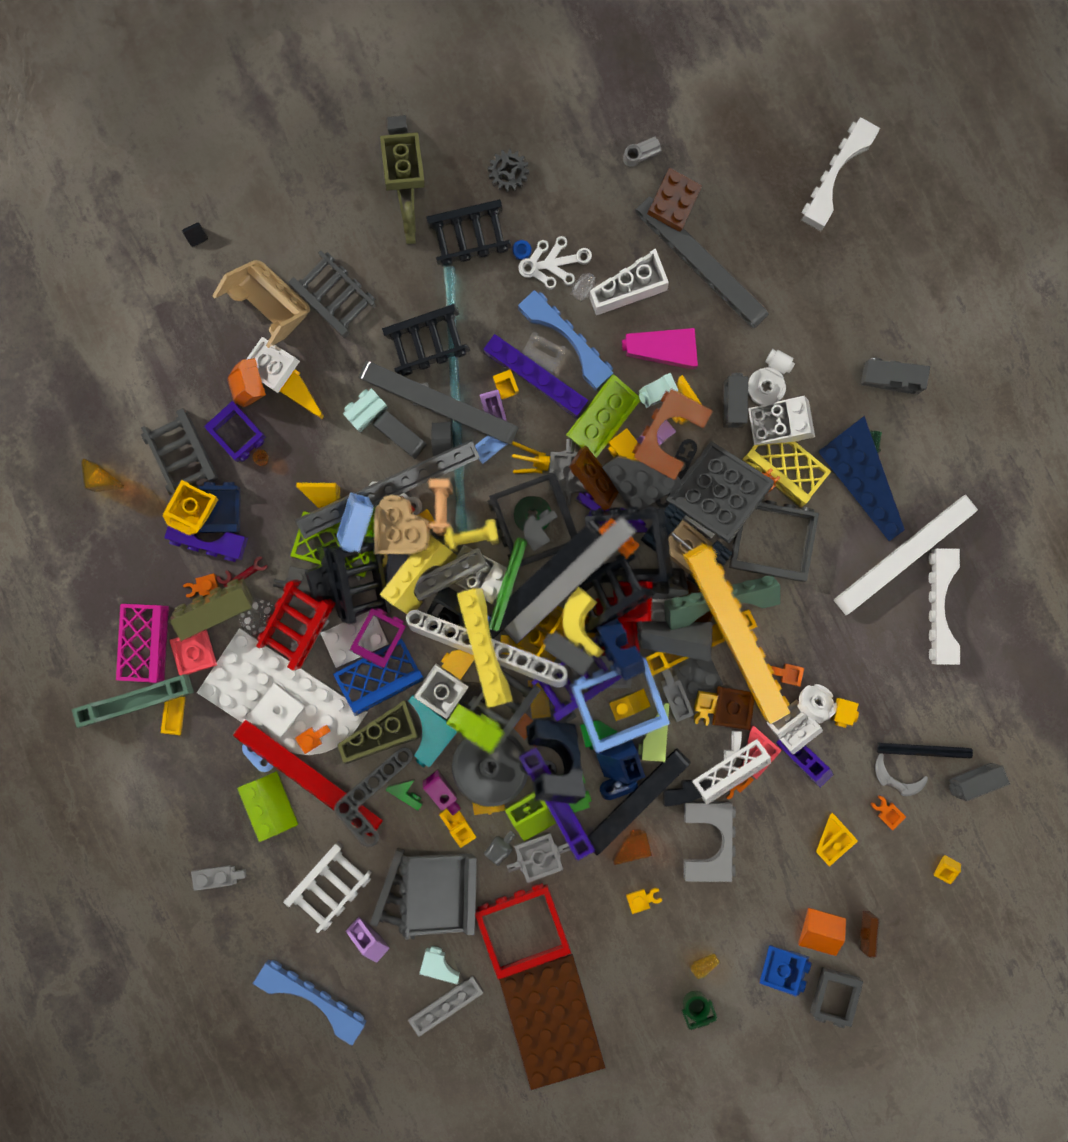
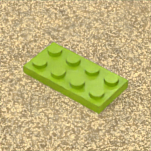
(604, 416)

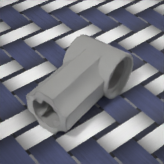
(642, 150)

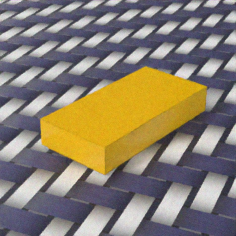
(540, 706)
(173, 716)

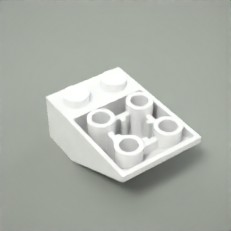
(782, 421)
(488, 578)

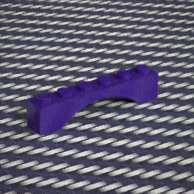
(537, 376)
(561, 812)

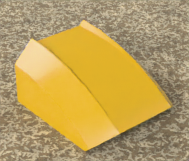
(189, 508)

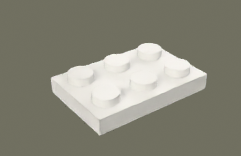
(273, 364)
(341, 637)

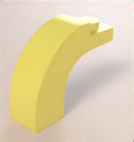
(574, 619)

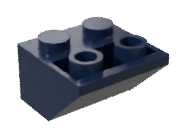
(621, 763)

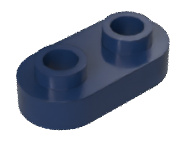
(618, 789)

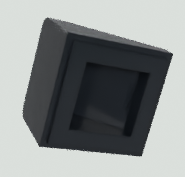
(195, 234)

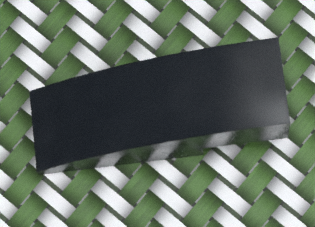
(685, 794)

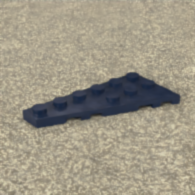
(859, 468)

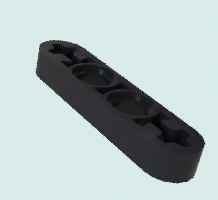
(691, 454)

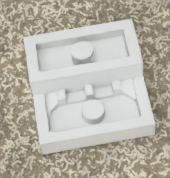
(795, 728)

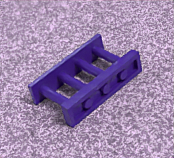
(560, 708)

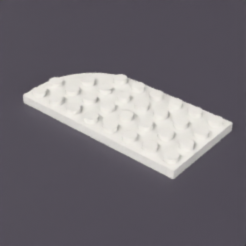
(246, 675)

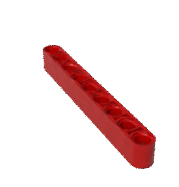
(299, 771)

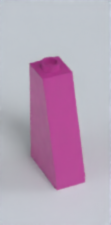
(663, 347)

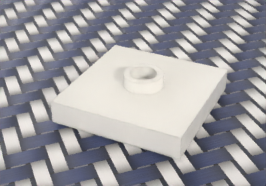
(277, 710)

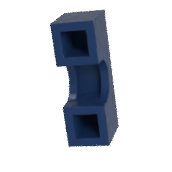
(626, 661)

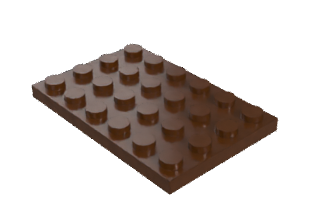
(552, 1022)

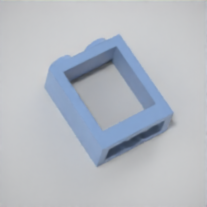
(354, 522)

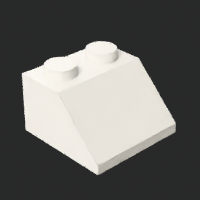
(441, 691)

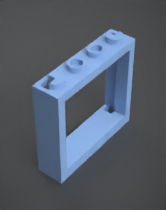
(627, 734)

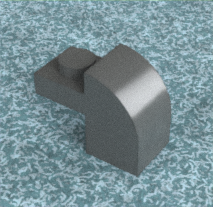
(533, 529)

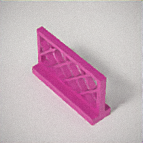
(157, 648)

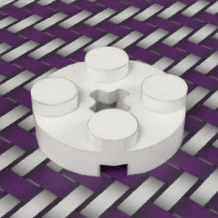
(763, 376)
(811, 709)

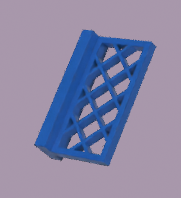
(385, 692)

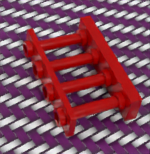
(313, 625)

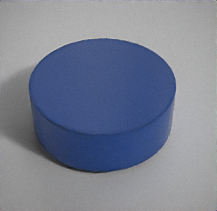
(521, 249)

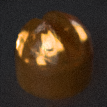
(261, 454)

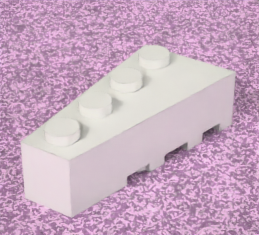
(631, 284)

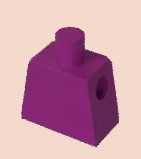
(437, 785)

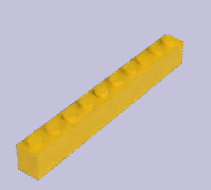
(736, 632)

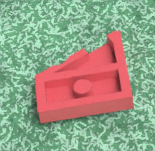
(768, 745)

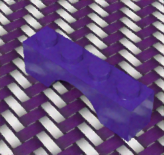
(229, 544)

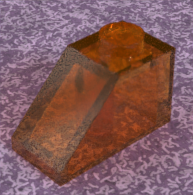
(633, 847)

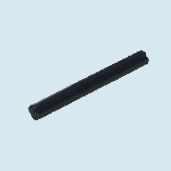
(924, 750)

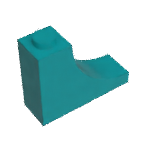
(435, 733)

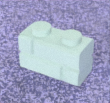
(365, 409)

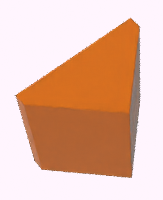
(823, 932)

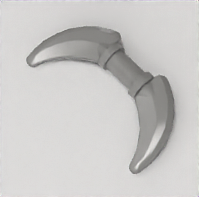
(885, 779)

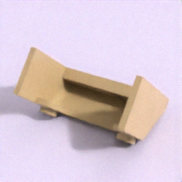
(268, 294)

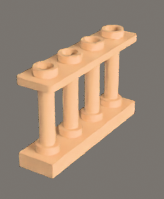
(442, 489)

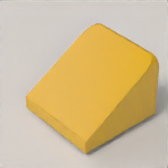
(948, 869)

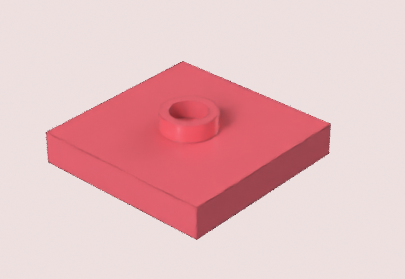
(193, 653)

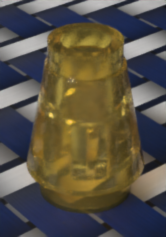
(704, 966)

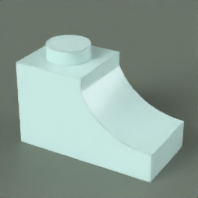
(653, 392)
(435, 966)

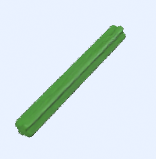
(507, 584)

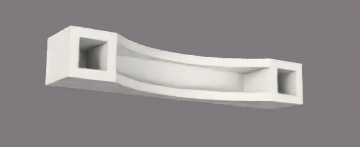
(859, 141)
(943, 567)

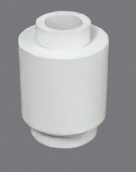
(780, 361)

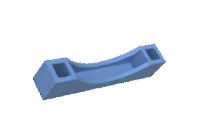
(538, 311)
(278, 980)

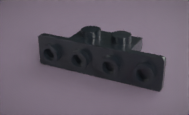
(321, 579)

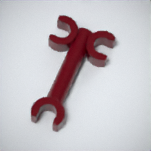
(245, 574)

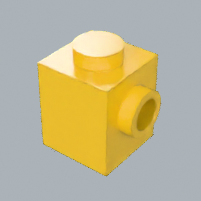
(845, 713)

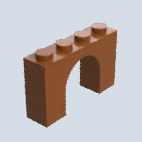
(673, 405)

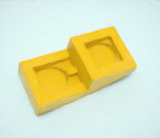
(458, 827)

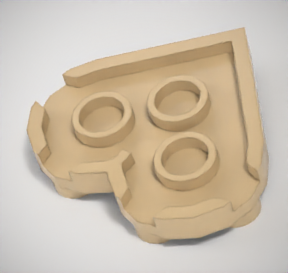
(398, 529)

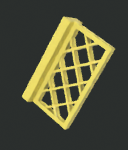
(784, 484)

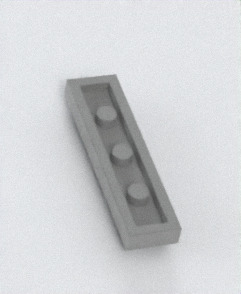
(450, 574)
(445, 1006)

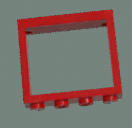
(533, 960)

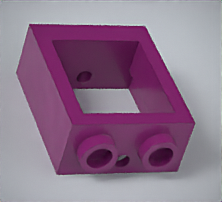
(366, 654)

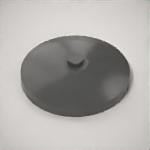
(486, 776)

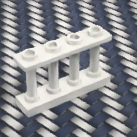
(310, 884)

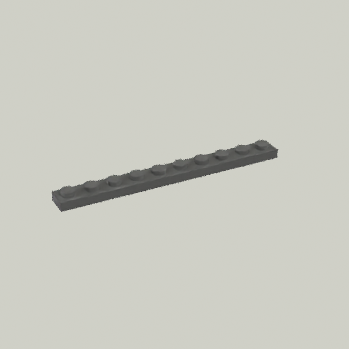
(393, 485)

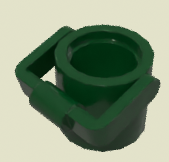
(698, 1009)

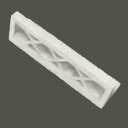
(736, 777)

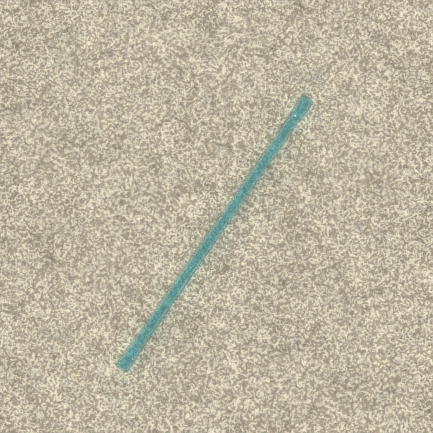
(460, 517)

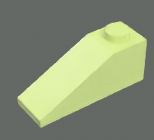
(654, 742)

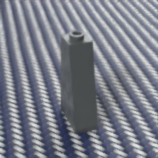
(689, 641)

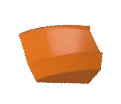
(246, 383)

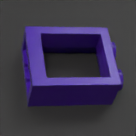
(225, 415)

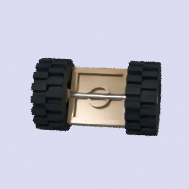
(684, 538)

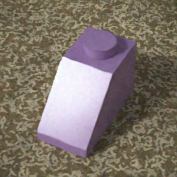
(367, 940)

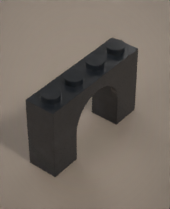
(564, 741)

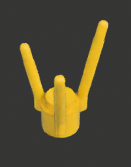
(540, 461)

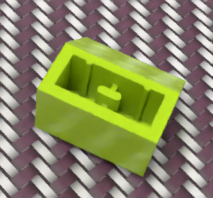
(530, 816)

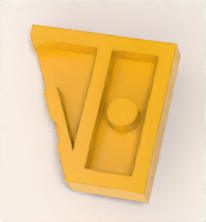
(834, 841)

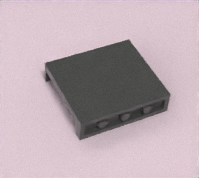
(438, 894)

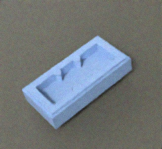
(488, 448)

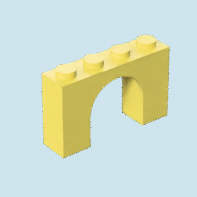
(401, 587)

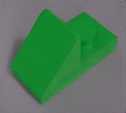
(400, 791)

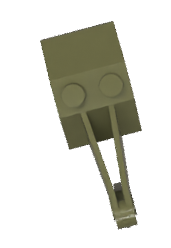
(403, 171)

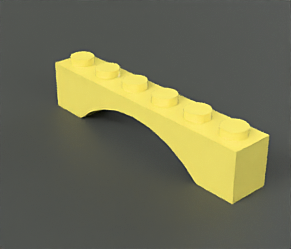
(476, 621)

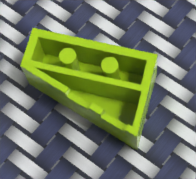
(475, 728)

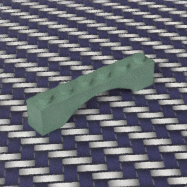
(686, 609)
(132, 701)

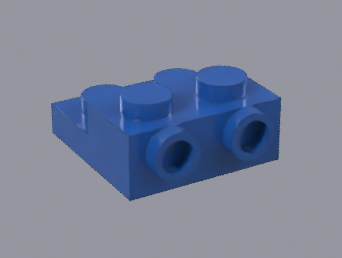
(785, 970)

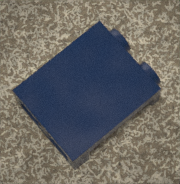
(226, 513)

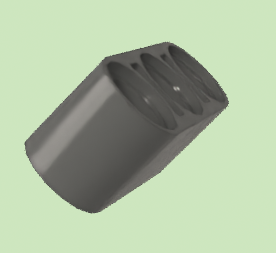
(399, 434)

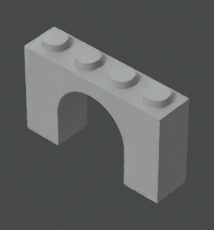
(719, 867)

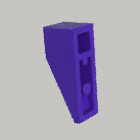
(809, 764)

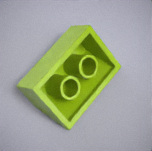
(268, 806)

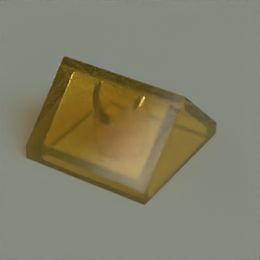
(97, 478)

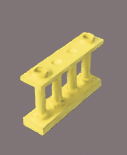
(488, 533)

